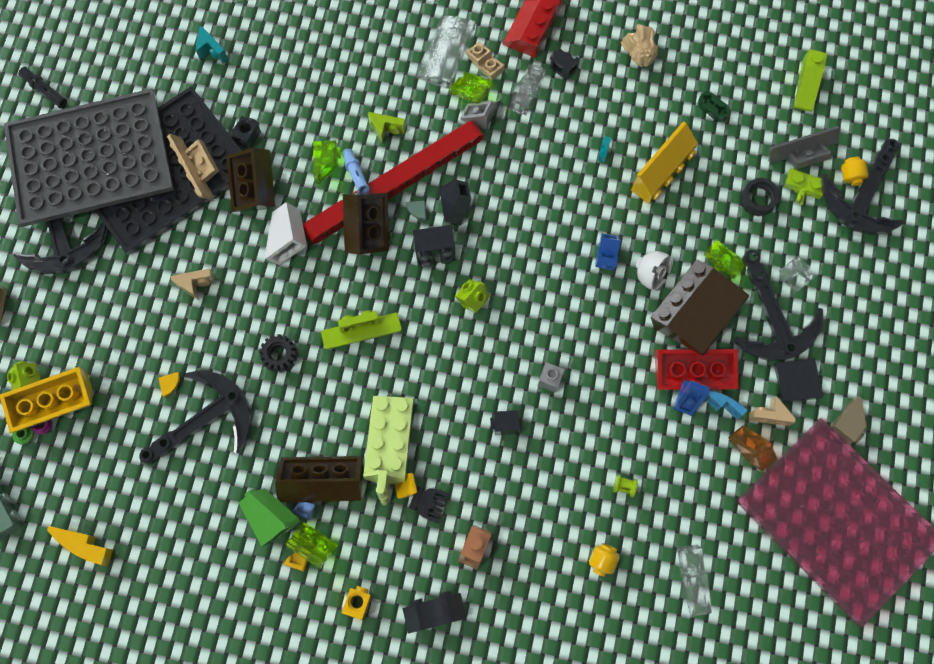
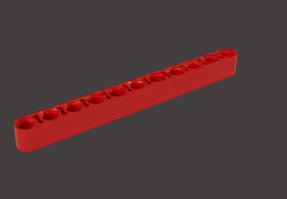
(400, 177)

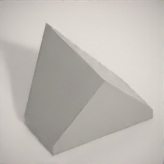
(480, 113)

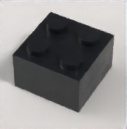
(434, 245)

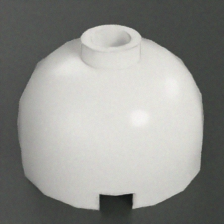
(653, 268)

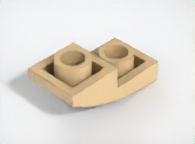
(484, 61)

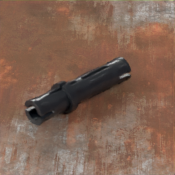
(28, 75)

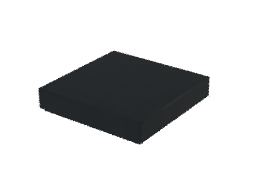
(798, 380)

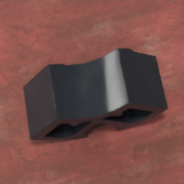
(434, 613)

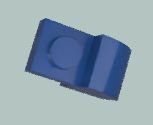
(608, 252)

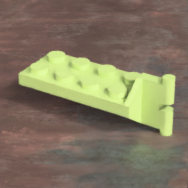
(388, 443)

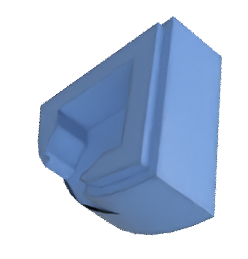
(304, 510)

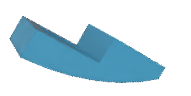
(718, 400)

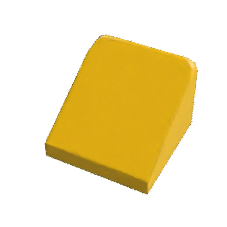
(406, 488)

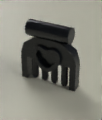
(425, 502)

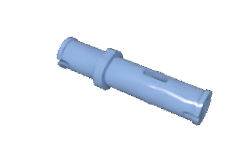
(353, 166)

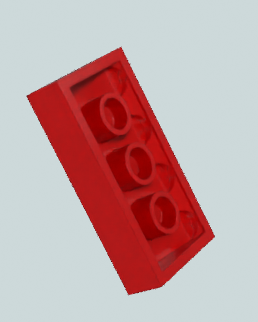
(715, 369)

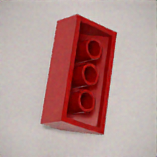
(532, 25)

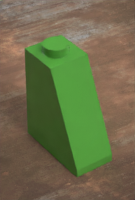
(267, 515)

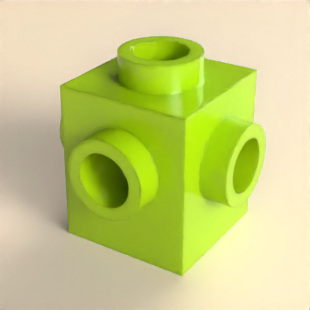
(473, 295)
(23, 374)

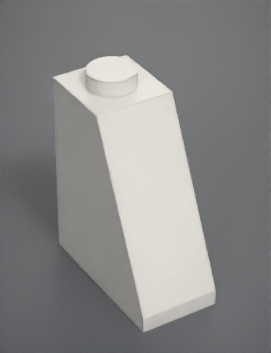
(285, 234)

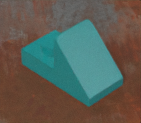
(208, 45)

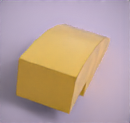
(81, 545)

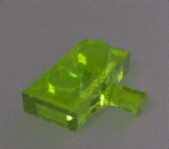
(724, 259)

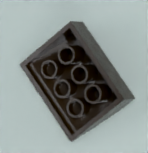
(699, 307)

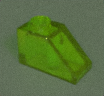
(325, 159)

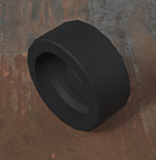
(766, 185)

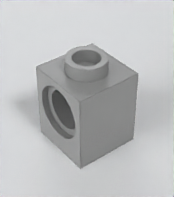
(550, 377)

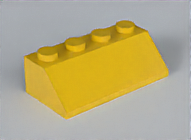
(665, 164)
(46, 399)

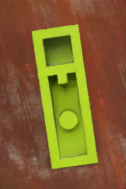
(809, 79)

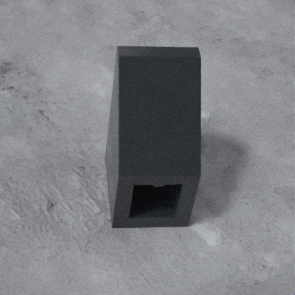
(455, 201)

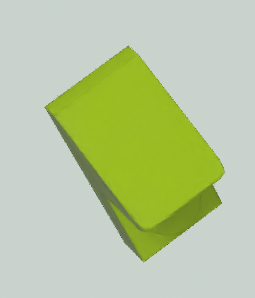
(382, 123)

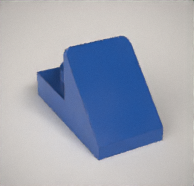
(690, 397)

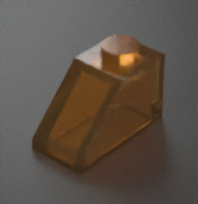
(753, 447)

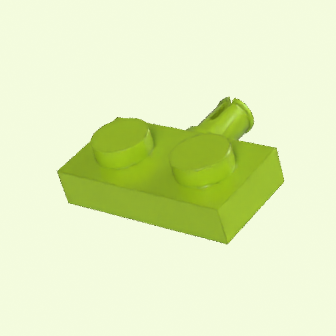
(803, 185)

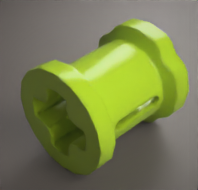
(625, 485)

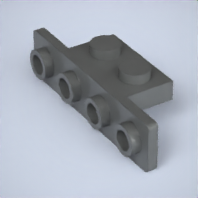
(806, 149)

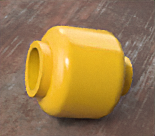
(854, 171)
(604, 559)

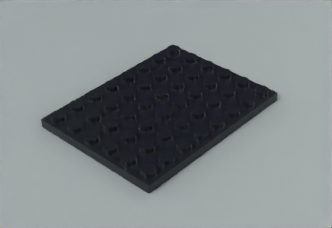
(145, 218)

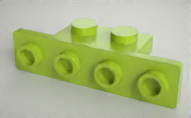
(360, 328)

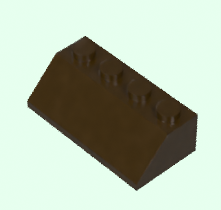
(319, 479)

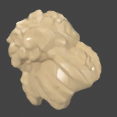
(641, 45)

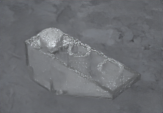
(527, 89)

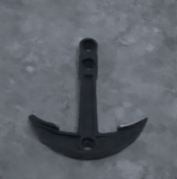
(844, 212)
(62, 250)
(777, 322)
(222, 405)

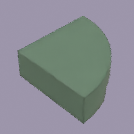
(417, 209)

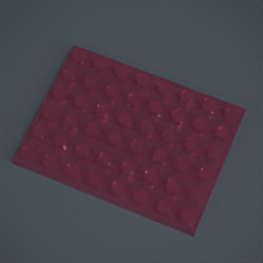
(840, 522)

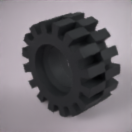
(272, 343)

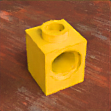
(350, 610)

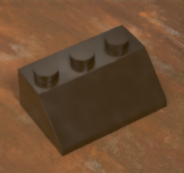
(250, 180)
(365, 223)

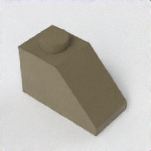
(851, 422)

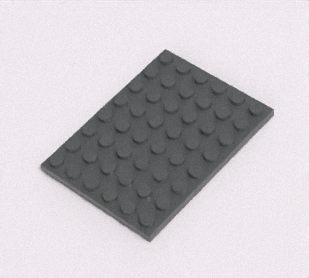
(87, 157)

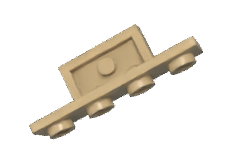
(197, 164)

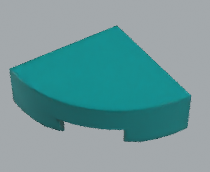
(604, 149)

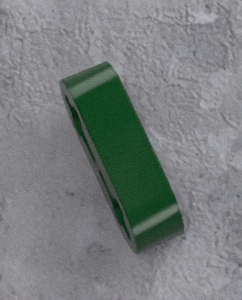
(712, 107)

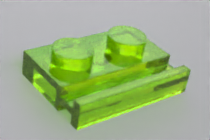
(471, 87)
(311, 545)

